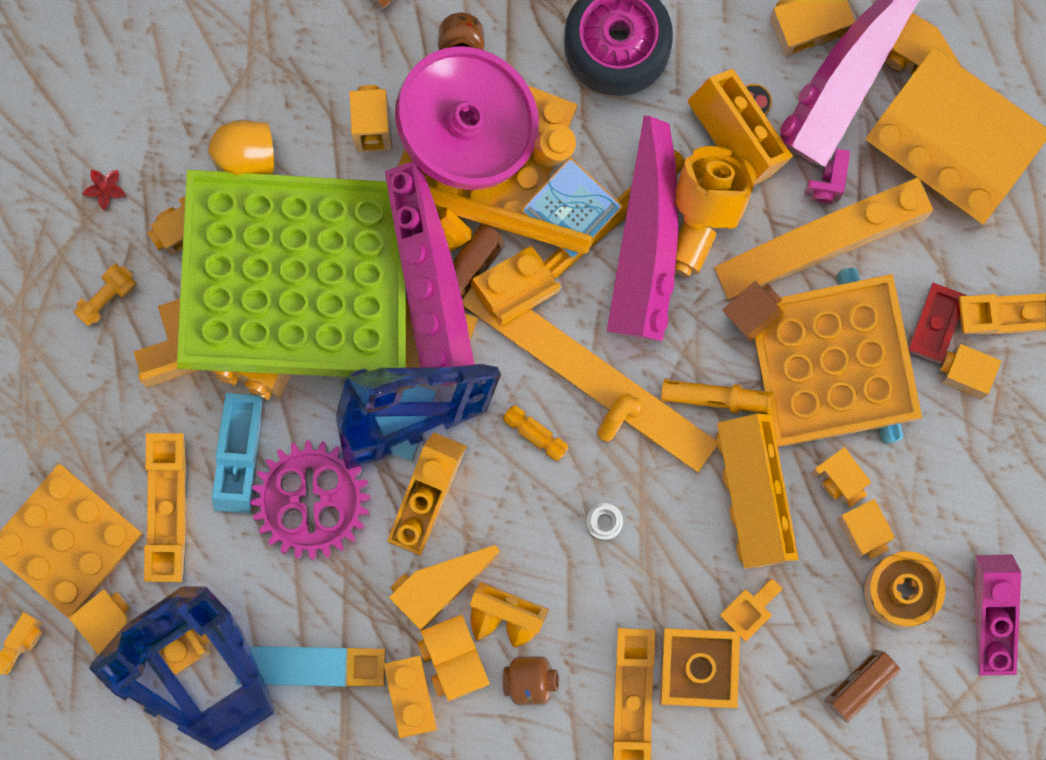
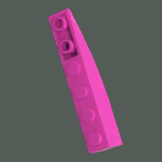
(428, 272)

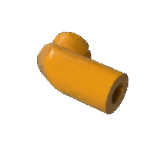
(616, 415)

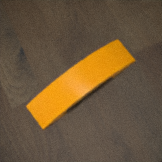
(1003, 314)
(165, 507)
(633, 694)

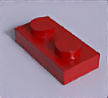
(936, 324)

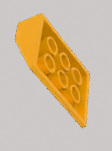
(958, 135)

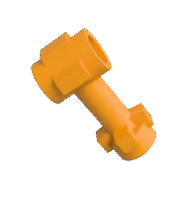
(118, 281)

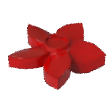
(104, 188)

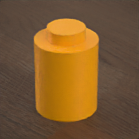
(554, 145)
(692, 248)

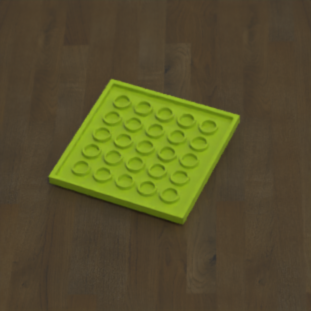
(289, 276)

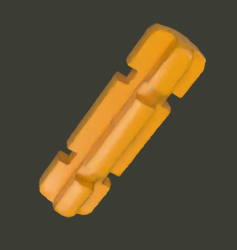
(535, 433)

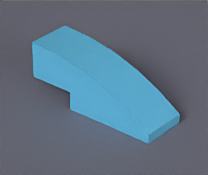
(237, 453)
(301, 666)

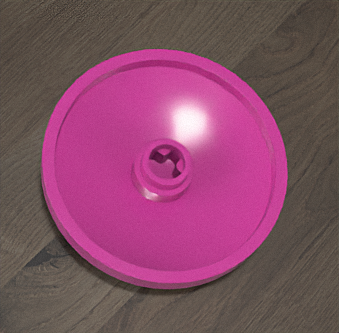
(466, 118)

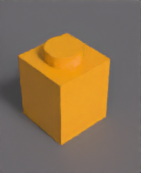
(969, 371)
(867, 530)

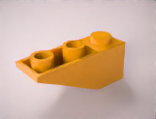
(915, 44)
(426, 492)

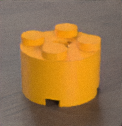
(714, 188)
(920, 576)

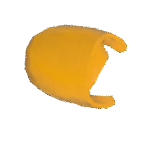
(242, 148)

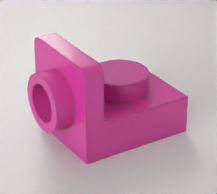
(835, 174)

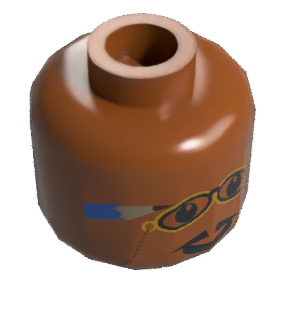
(530, 680)

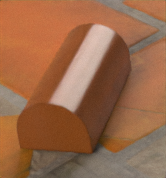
(477, 256)
(862, 685)

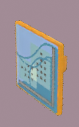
(574, 202)

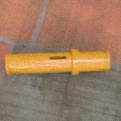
(717, 396)

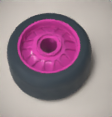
(615, 65)

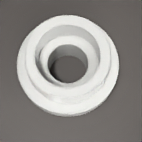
(608, 510)

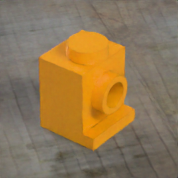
(169, 229)
(843, 478)

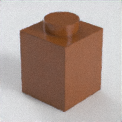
(754, 309)

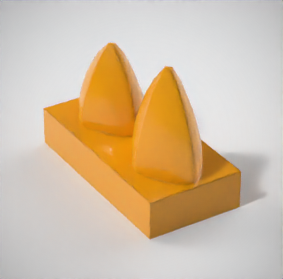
(493, 605)

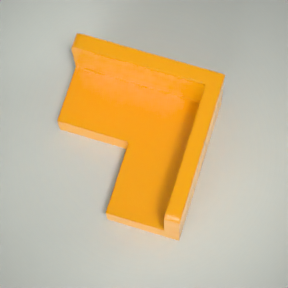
(159, 361)

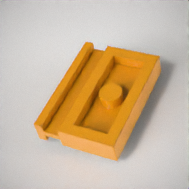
(515, 285)

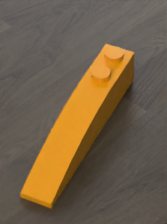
(826, 238)

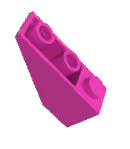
(997, 613)

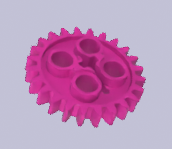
(277, 503)

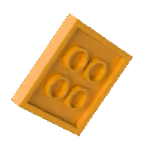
(66, 541)

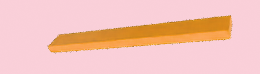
(600, 382)

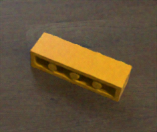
(756, 491)

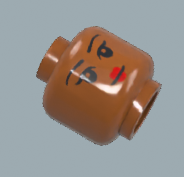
(461, 30)

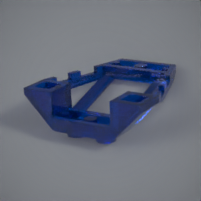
(379, 395)
(160, 625)

